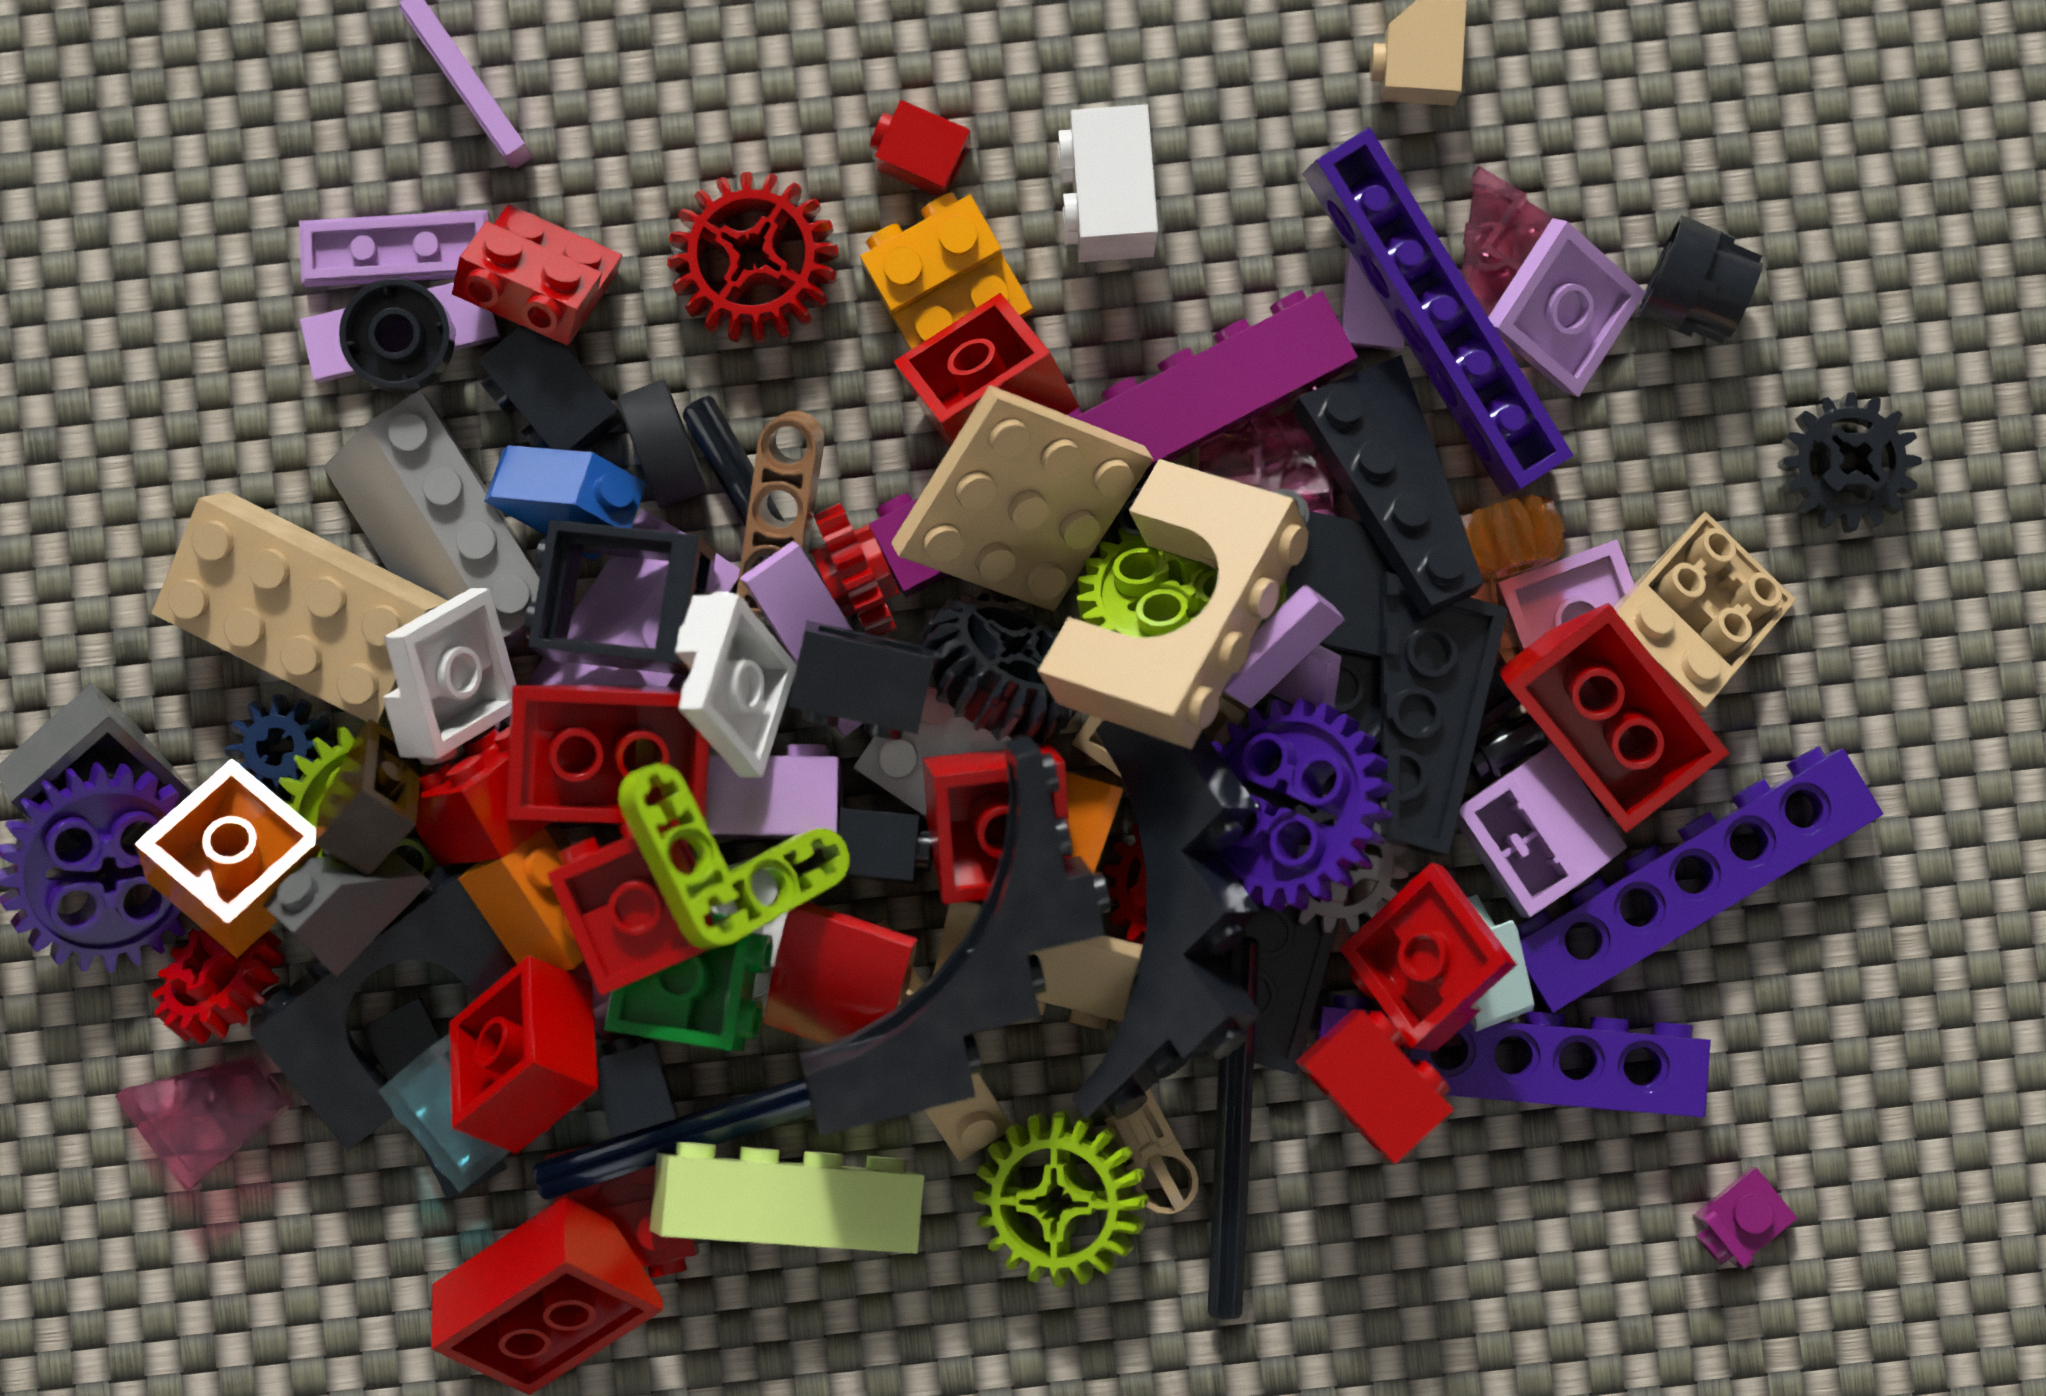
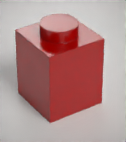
(920, 148)

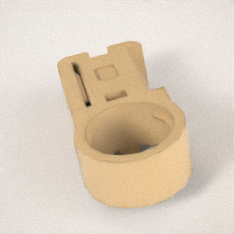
(1152, 1139)

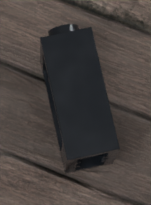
(558, 567)

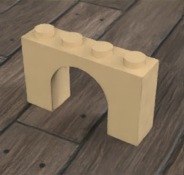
(1175, 680)

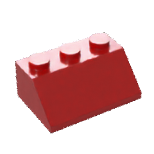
(1613, 714)
(542, 1298)

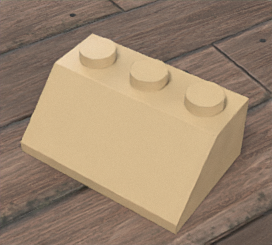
(1084, 976)

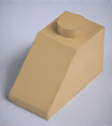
(1422, 54)

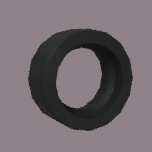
(662, 444)

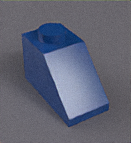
(565, 487)

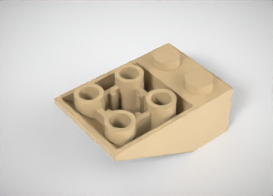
(1703, 609)

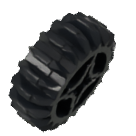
(990, 667)

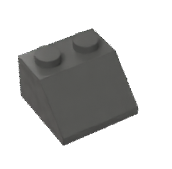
(76, 737)

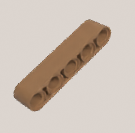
(774, 473)

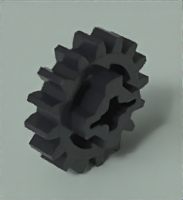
(1869, 477)

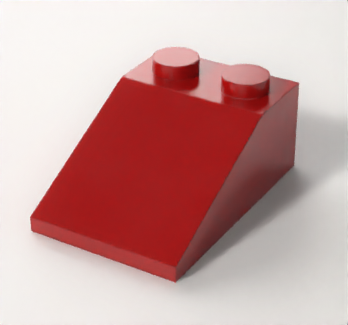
(583, 740)

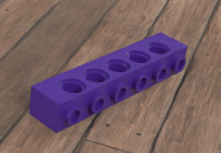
(1436, 312)
(1839, 808)
(1674, 1088)

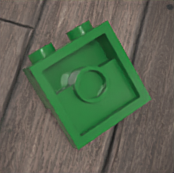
(699, 998)

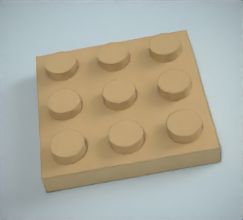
(1021, 499)

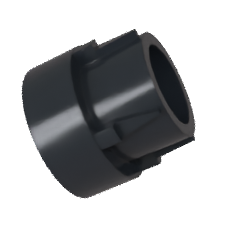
(1701, 282)
(368, 316)

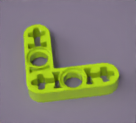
(711, 881)

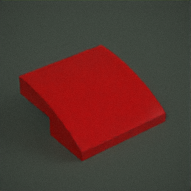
(835, 974)

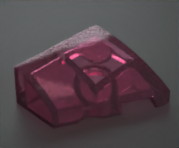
(1498, 236)
(1271, 456)
(204, 1114)

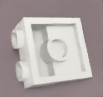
(448, 677)
(735, 680)

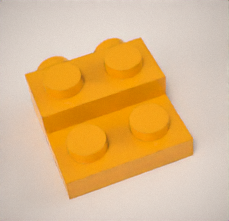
(940, 268)

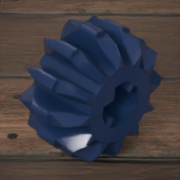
(267, 732)

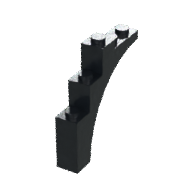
(1034, 903)
(1196, 910)

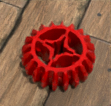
(765, 234)

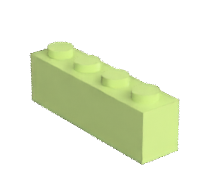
(786, 1201)

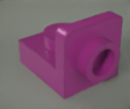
(1742, 1219)

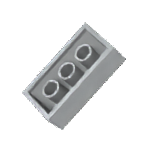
(429, 512)

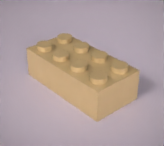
(290, 603)

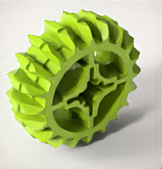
(1059, 1225)

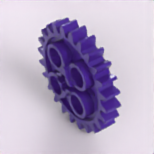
(1312, 748)
(103, 923)

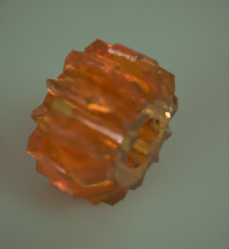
(1515, 536)

